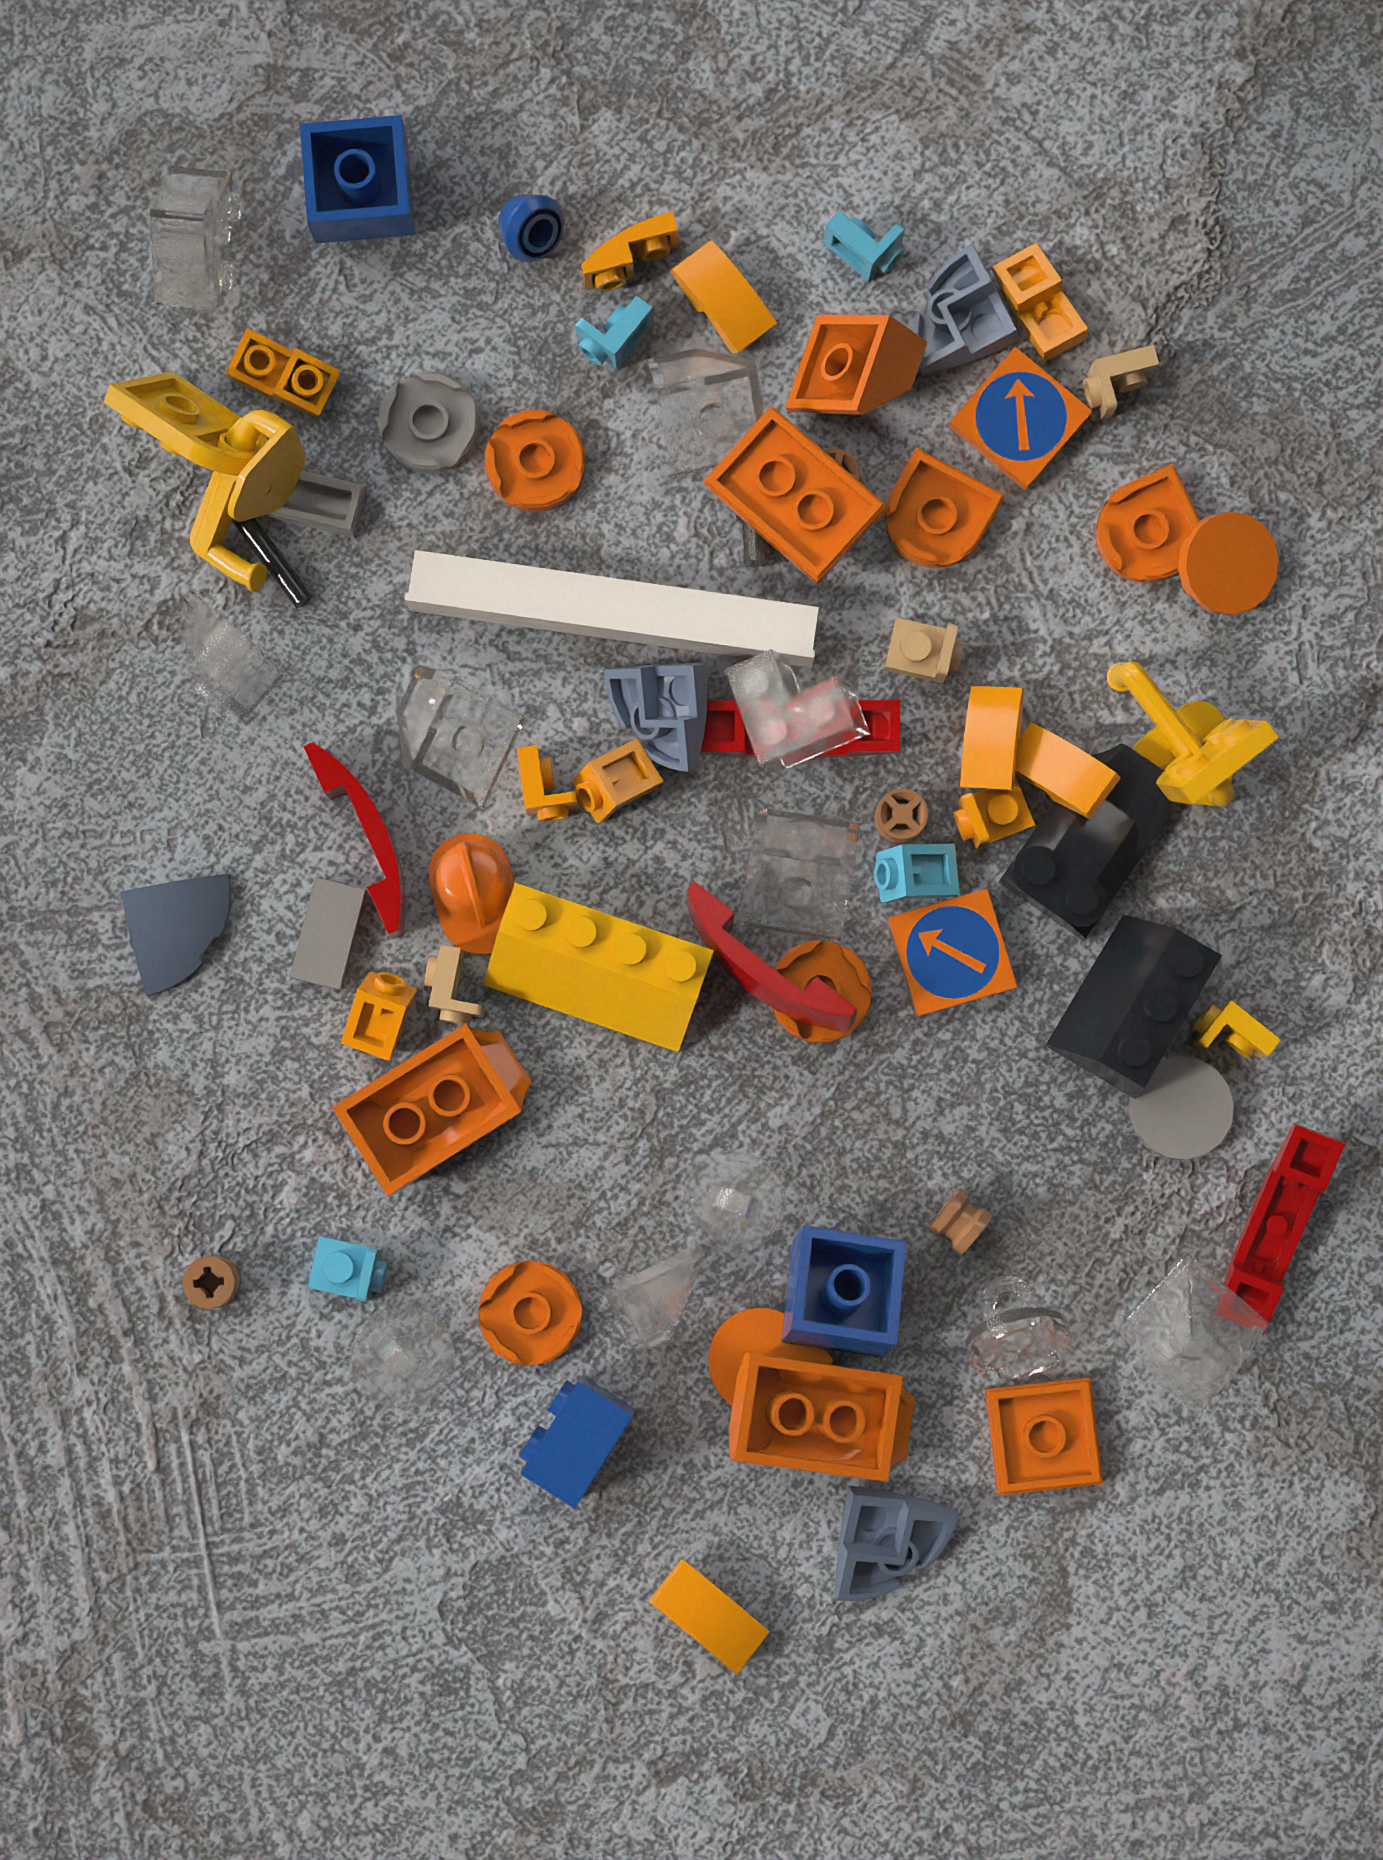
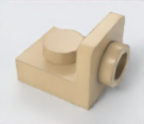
(1122, 370)
(923, 650)

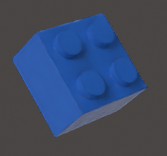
(357, 179)
(844, 1291)
(577, 1441)

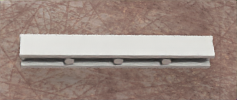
(610, 608)

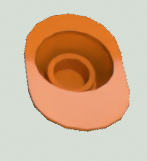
(470, 890)

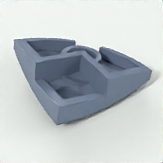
(963, 315)
(663, 707)
(175, 926)
(885, 1539)

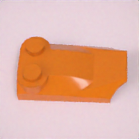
(434, 1105)
(819, 1417)

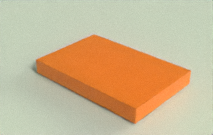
(794, 495)

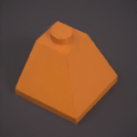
(855, 364)

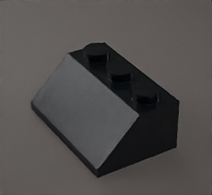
(1133, 1002)

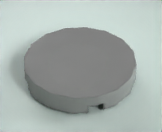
(429, 422)
(1183, 1109)

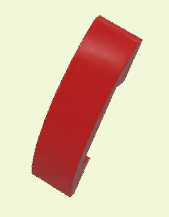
(727, 734)
(390, 892)
(815, 1005)
(1280, 1217)

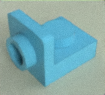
(856, 245)
(624, 332)
(916, 872)
(347, 1269)

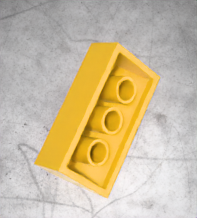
(597, 967)

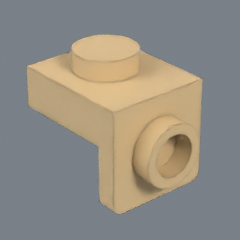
(443, 976)

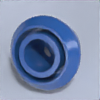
(531, 226)

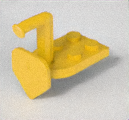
(248, 471)
(1191, 743)

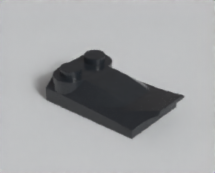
(1080, 863)

